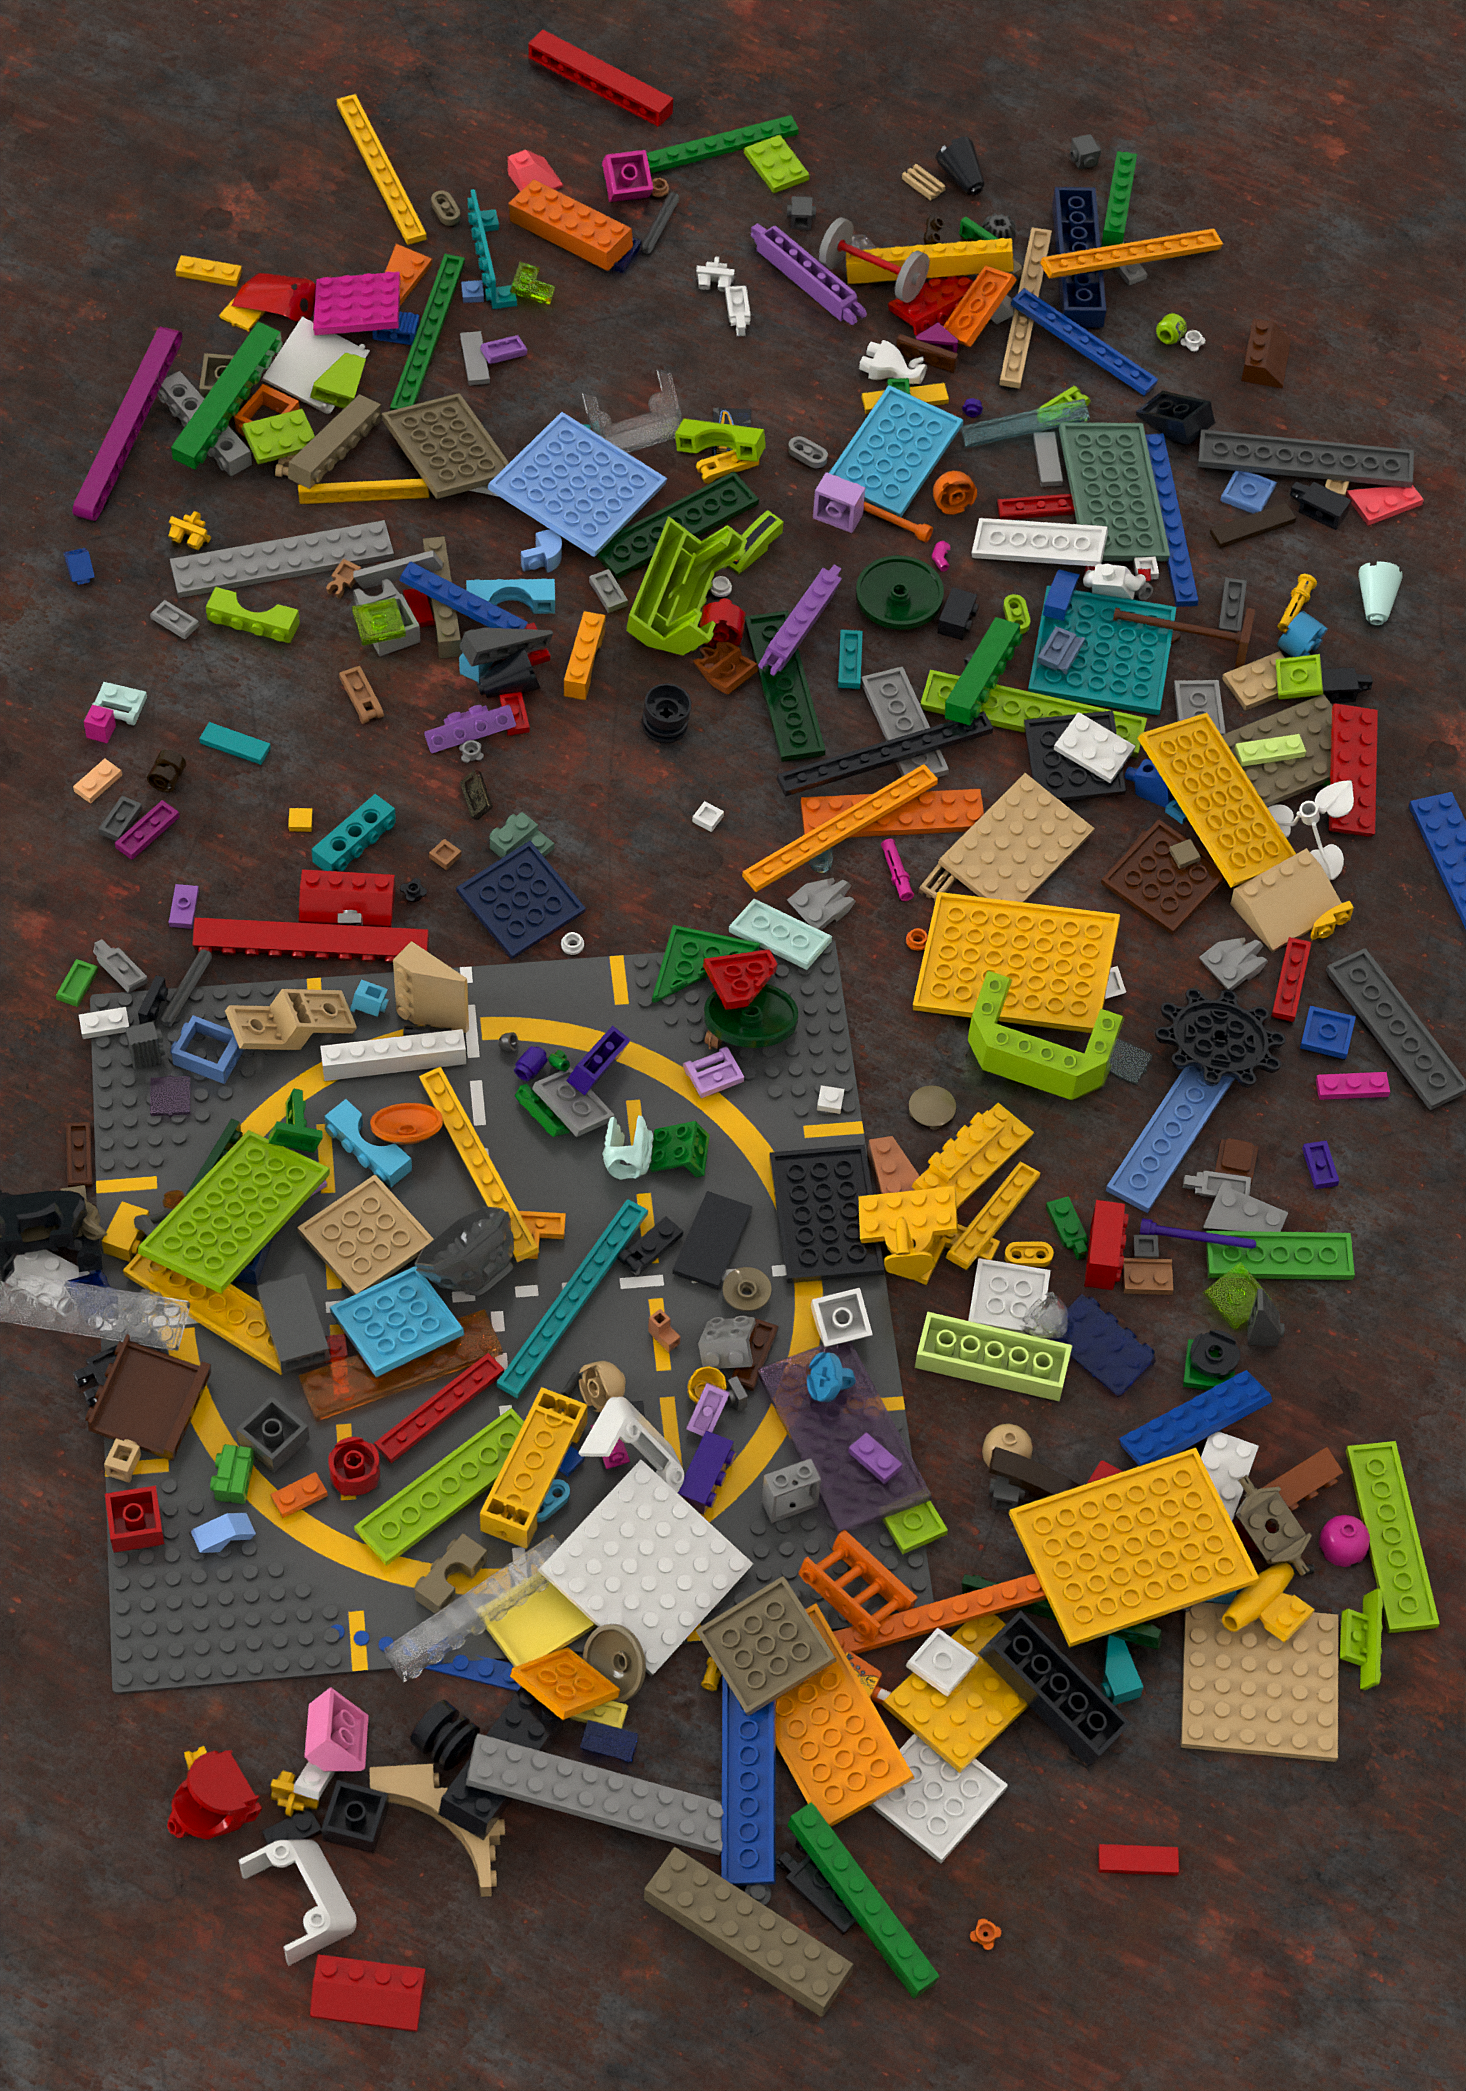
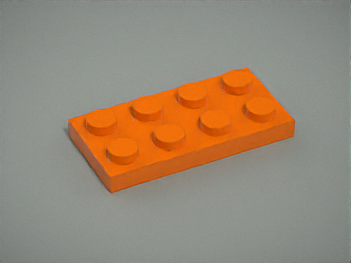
(979, 304)

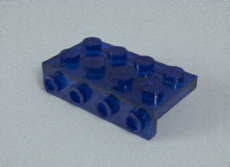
(1104, 1346)

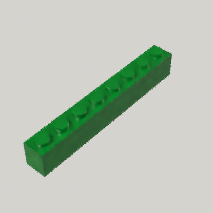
(226, 396)
(863, 1900)

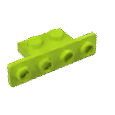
(1362, 1638)

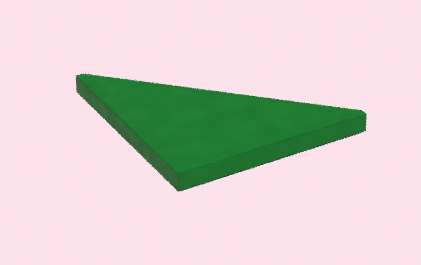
(685, 957)

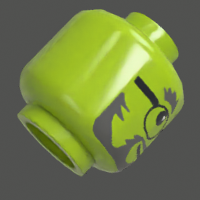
(1171, 329)

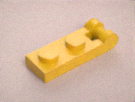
(723, 465)

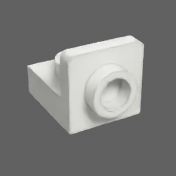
(1115, 984)

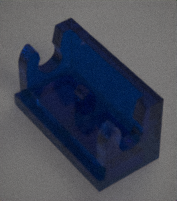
(609, 1741)

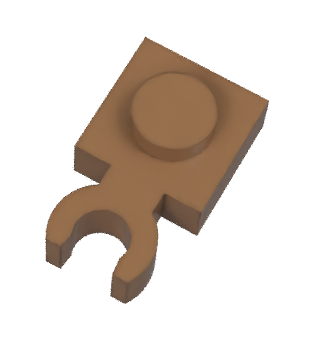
(343, 577)

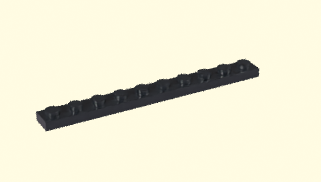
(882, 754)

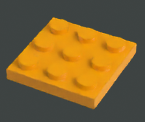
(565, 1683)

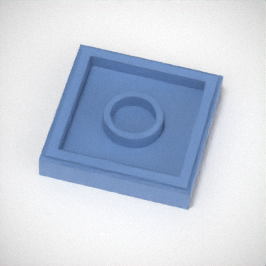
(1248, 491)

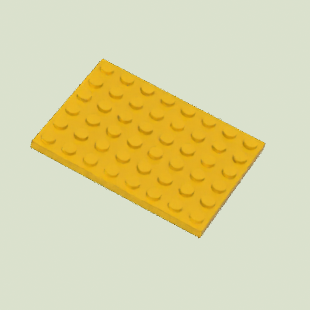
(1050, 952)
(1133, 1547)

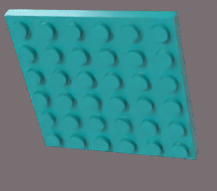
(1120, 660)

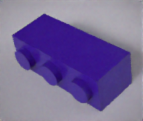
(598, 1060)
(707, 1471)

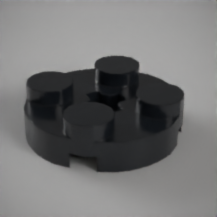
(1210, 1366)

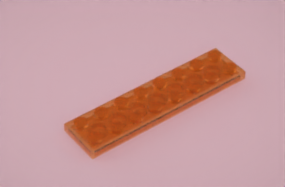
(352, 1383)

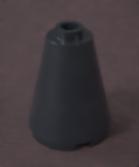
(962, 165)
(509, 676)

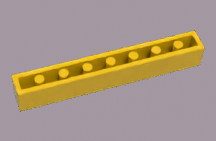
(944, 260)

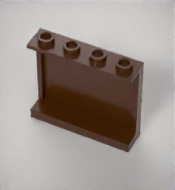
(148, 1398)

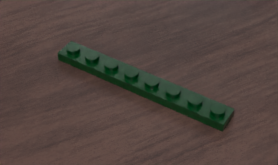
(1141, 1634)

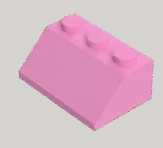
(336, 1733)

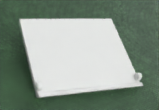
(305, 360)

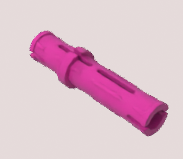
(899, 876)

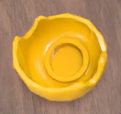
(701, 1377)

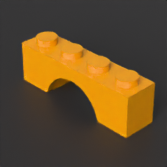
(583, 654)

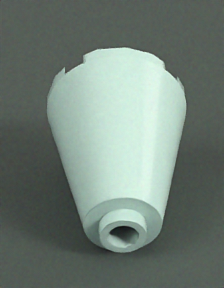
(1379, 589)

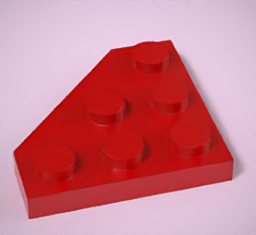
(740, 976)

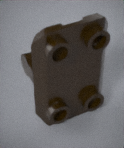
(937, 232)

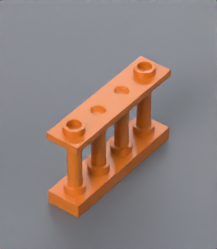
(872, 1571)

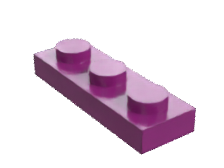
(147, 830)

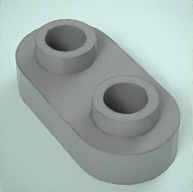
(810, 453)

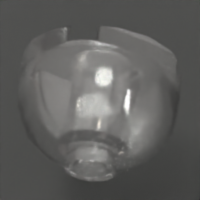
(1046, 1318)

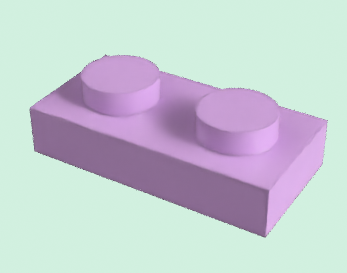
(707, 1409)

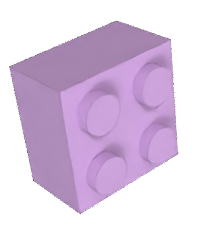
(839, 502)

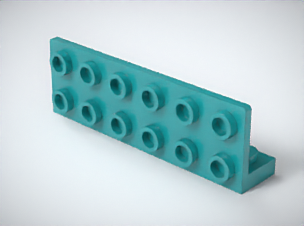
(482, 222)

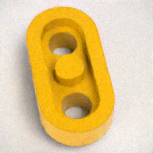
(1028, 1254)

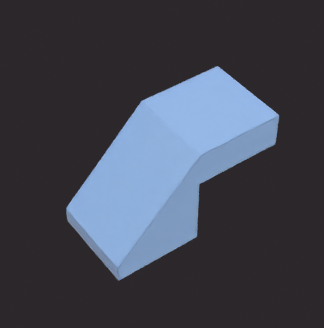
(219, 1532)

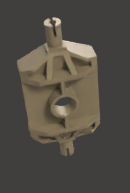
(1289, 1537)

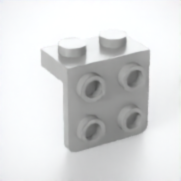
(727, 1342)

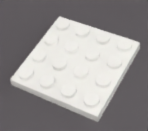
(940, 1802)

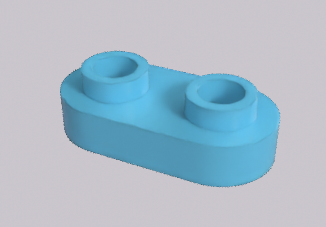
(552, 1504)

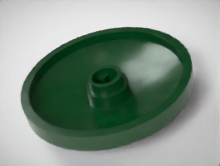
(899, 592)
(763, 1023)

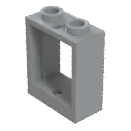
(780, 1492)

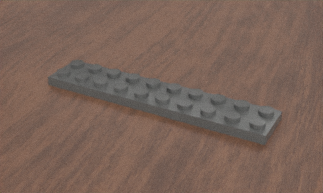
(1306, 458)

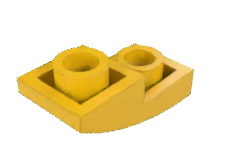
(1326, 923)

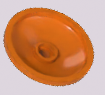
(406, 1123)

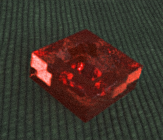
(337, 1347)

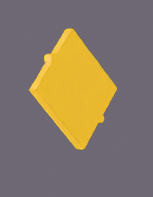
(241, 317)

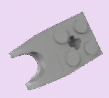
(410, 623)

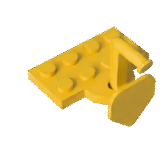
(908, 1220)

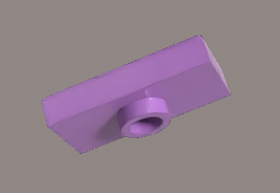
(503, 349)
(183, 906)

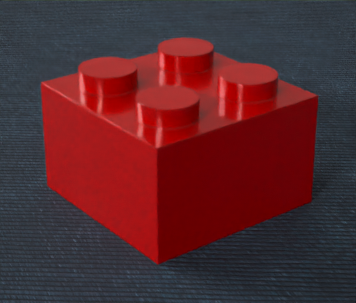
(134, 1519)

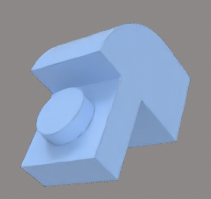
(546, 553)

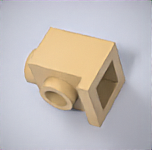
(120, 1451)

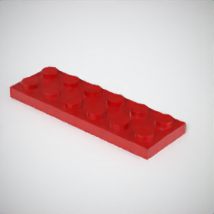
(1355, 760)

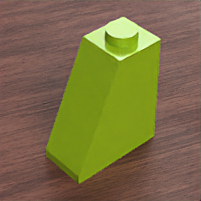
(340, 381)

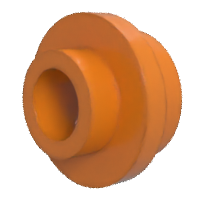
(916, 934)

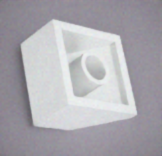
(841, 1317)

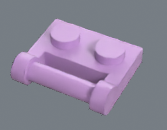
(714, 1078)

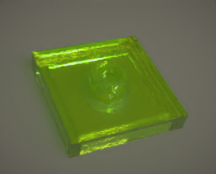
(378, 621)
(1234, 1295)

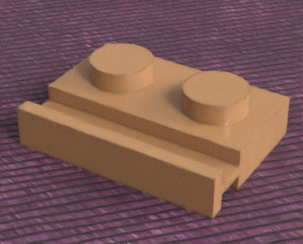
(1148, 1276)

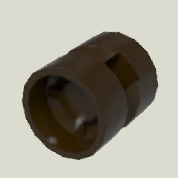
(166, 771)

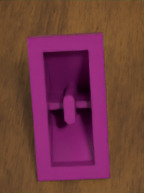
(939, 337)

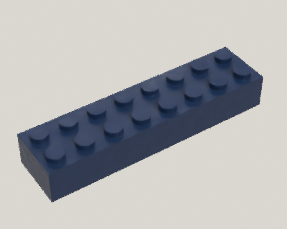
(1078, 230)

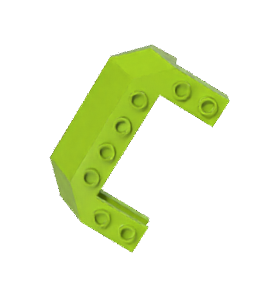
(676, 587)
(1034, 1059)

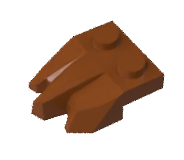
(725, 666)

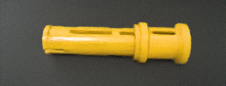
(1303, 589)

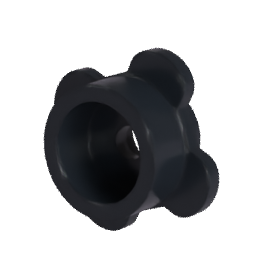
(417, 894)

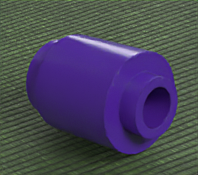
(530, 1063)

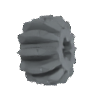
(1000, 226)

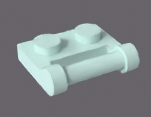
(122, 699)

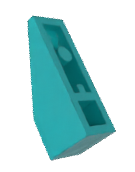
(1120, 1676)

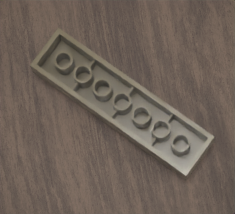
(748, 1932)

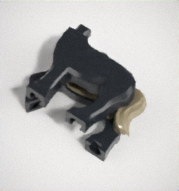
(49, 1221)

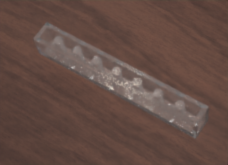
(471, 1612)

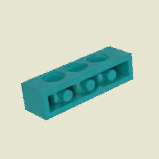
(358, 824)

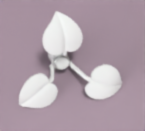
(1338, 802)

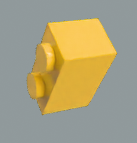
(122, 1235)

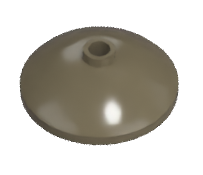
(618, 1657)

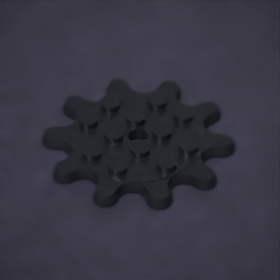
(1244, 1037)

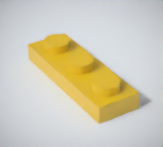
(208, 270)

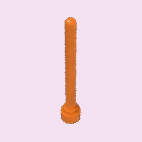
(922, 532)

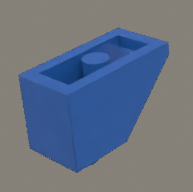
(79, 565)

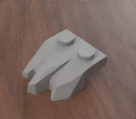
(822, 902)
(1234, 961)

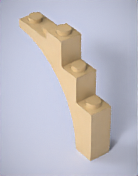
(419, 1788)

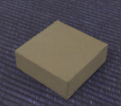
(1184, 853)

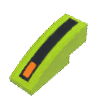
(758, 538)

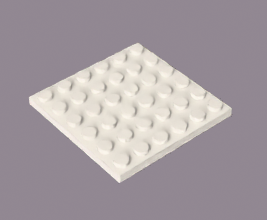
(646, 1564)

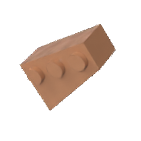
(890, 1166)

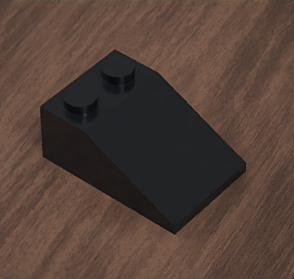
(1177, 416)

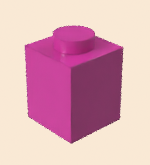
(99, 723)

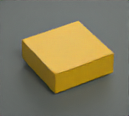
(300, 819)

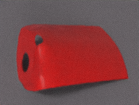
(275, 295)

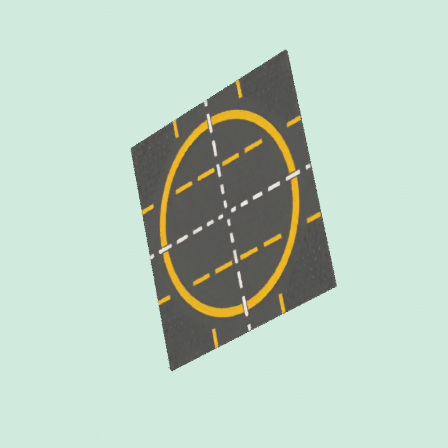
(271, 1600)

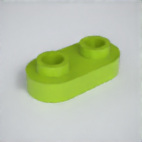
(1019, 614)

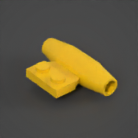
(1265, 1600)

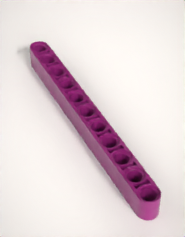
(127, 424)

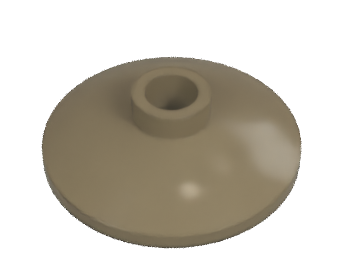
(748, 1280)

